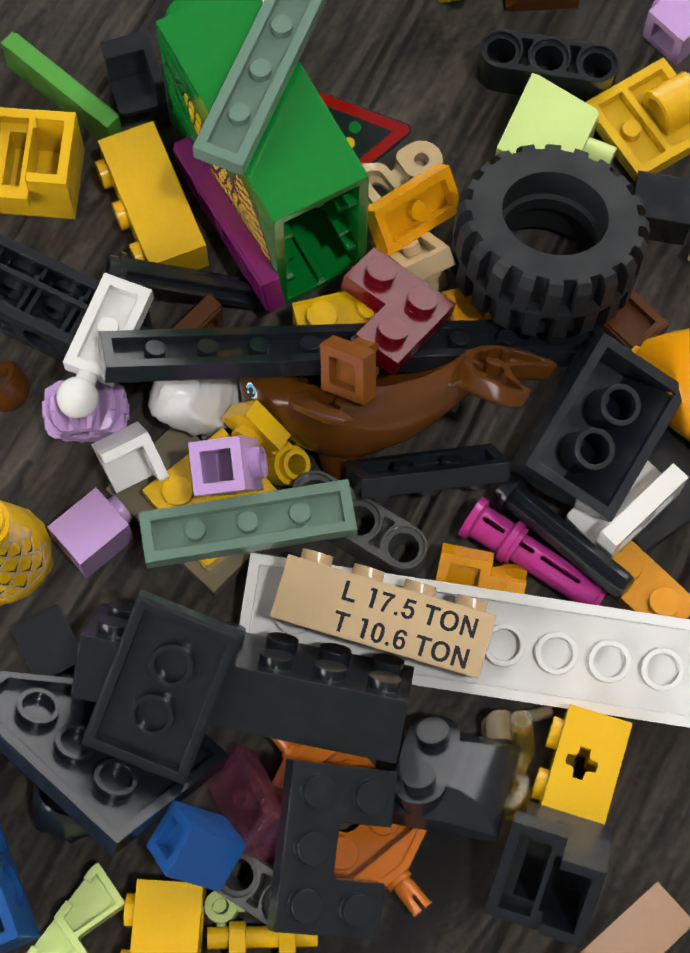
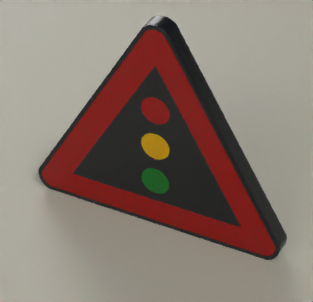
(366, 130)

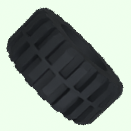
(555, 193)

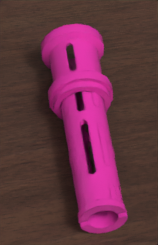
(512, 543)

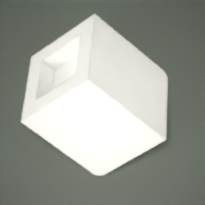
(129, 457)

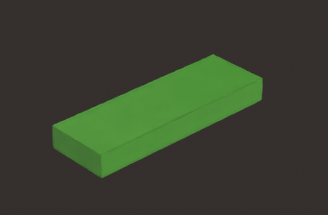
(60, 87)

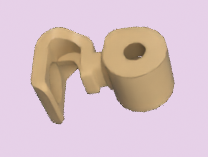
(408, 164)

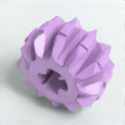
(105, 420)

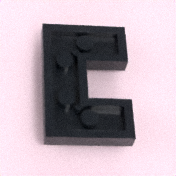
(303, 886)

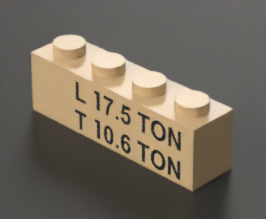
(384, 615)

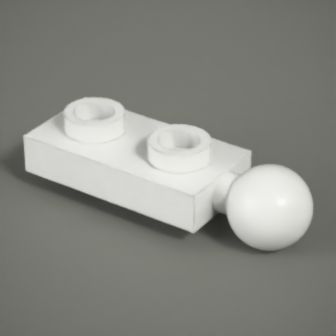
(114, 307)

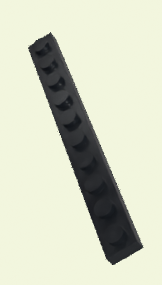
(294, 349)

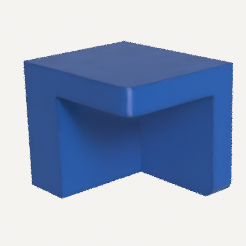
(196, 846)

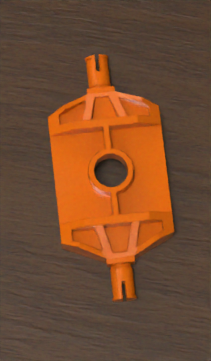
(367, 851)

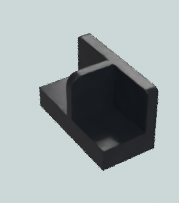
(135, 76)

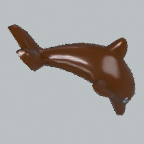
(402, 404)

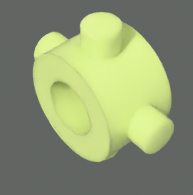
(220, 909)

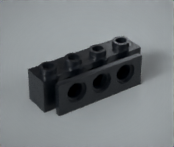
(44, 300)

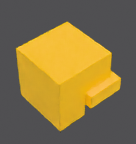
(40, 162)

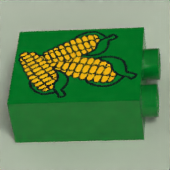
(304, 183)

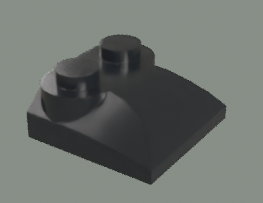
(453, 780)

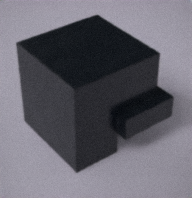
(551, 873)

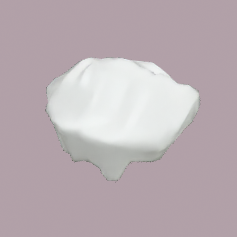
(193, 404)

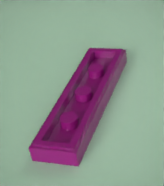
(229, 226)

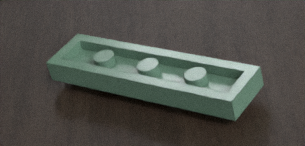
(256, 83)
(247, 523)

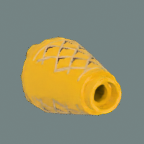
(23, 553)

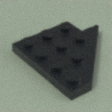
(100, 792)

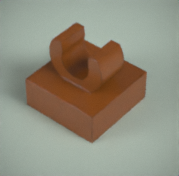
(349, 368)

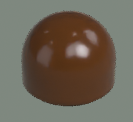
(14, 388)

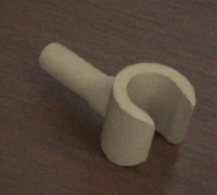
(498, 722)

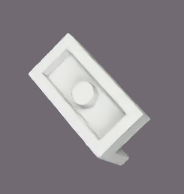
(645, 500)

